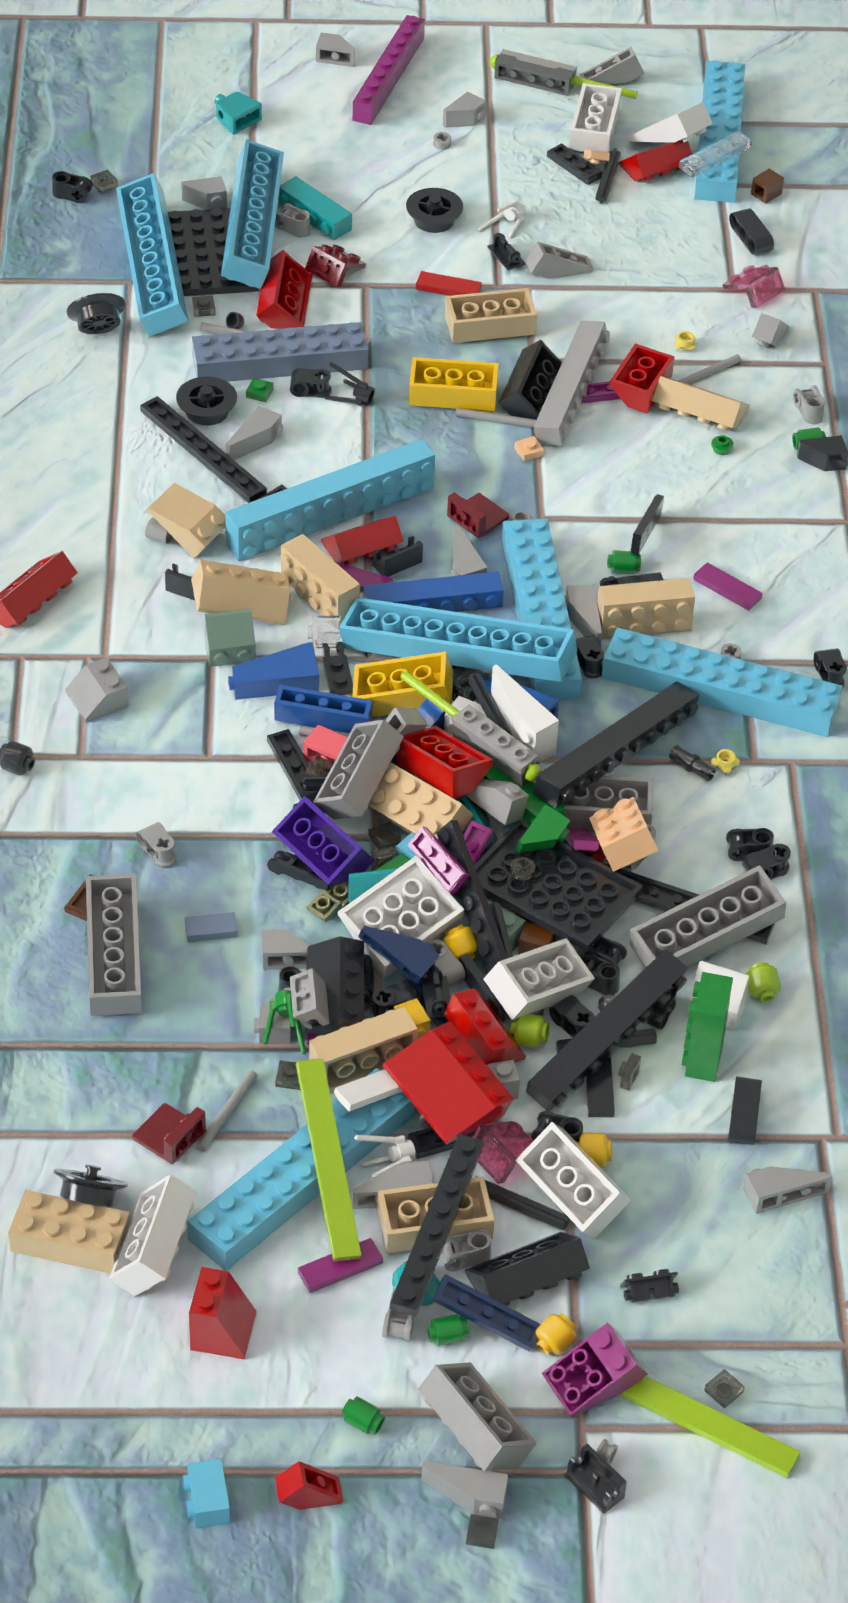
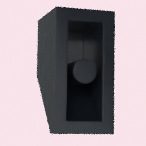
(824, 452)

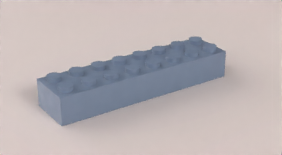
(280, 351)

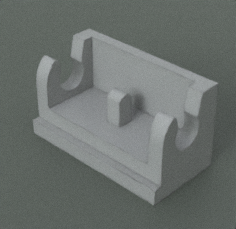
(309, 998)

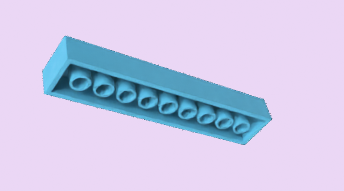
(724, 103)
(252, 214)
(152, 255)
(329, 499)
(539, 592)
(467, 638)
(723, 681)
(287, 1182)

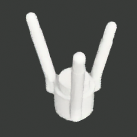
(511, 211)
(400, 1152)

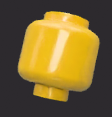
(460, 941)
(597, 1147)
(556, 1334)

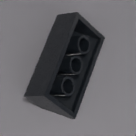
(530, 381)
(342, 969)
(530, 1268)

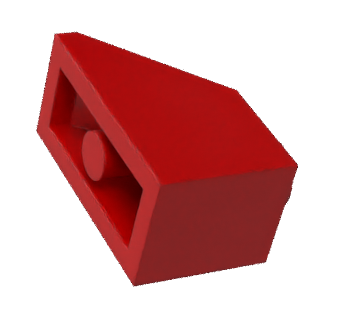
(308, 1487)

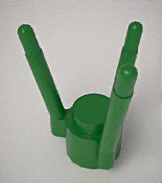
(283, 1006)

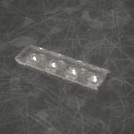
(715, 154)

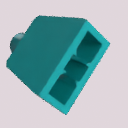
(237, 111)

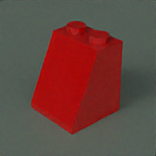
(220, 1315)

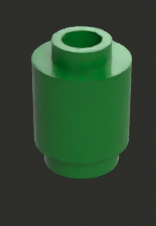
(806, 434)
(624, 562)
(448, 1330)
(363, 1415)

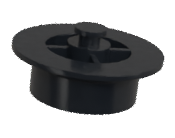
(434, 209)
(97, 312)
(206, 400)
(89, 1186)

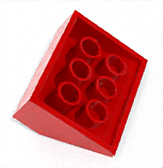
(449, 1083)

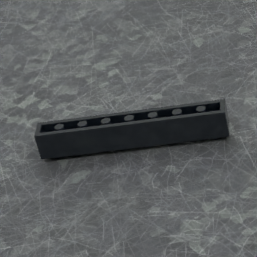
(607, 1030)

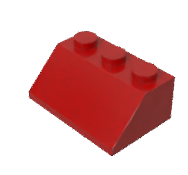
(656, 161)
(639, 375)
(363, 540)
(482, 1027)

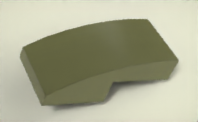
(328, 903)

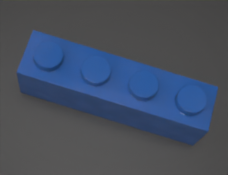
(320, 708)

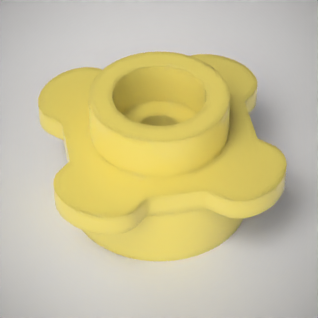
(685, 341)
(725, 760)

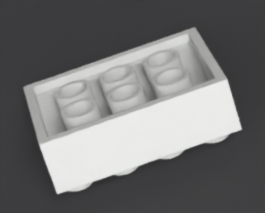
(405, 904)

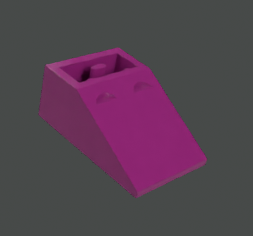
(594, 1371)

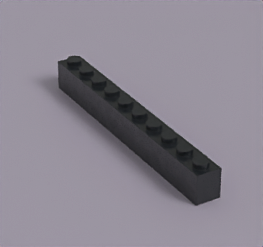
(615, 744)

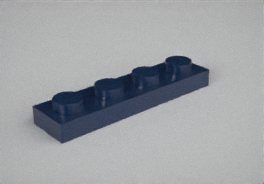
(486, 1312)

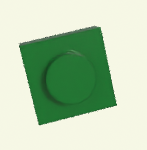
(259, 390)

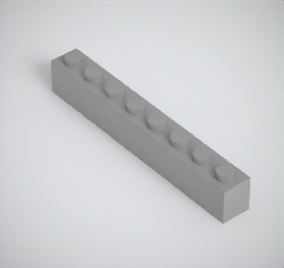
(571, 383)

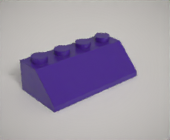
(321, 843)

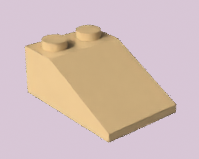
(188, 518)

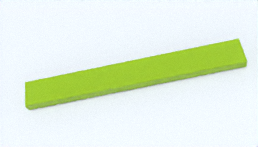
(328, 1160)
(713, 1425)

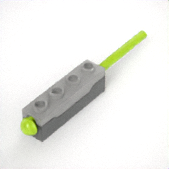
(542, 73)
(484, 735)

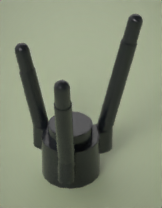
(361, 389)

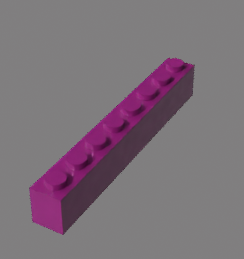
(388, 70)

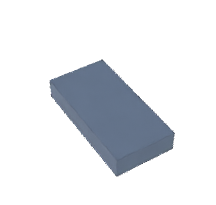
(211, 927)

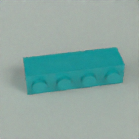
(324, 213)

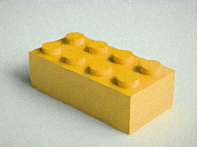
(453, 384)
(386, 689)

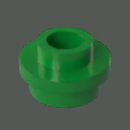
(722, 444)

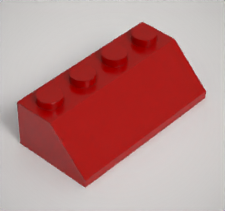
(284, 293)
(34, 587)
(443, 761)

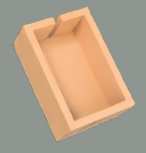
(623, 834)

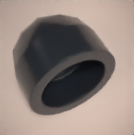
(234, 320)

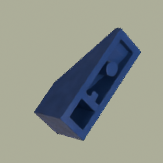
(403, 952)

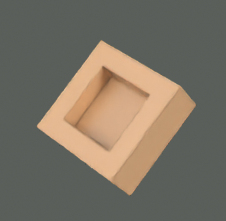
(596, 156)
(529, 448)

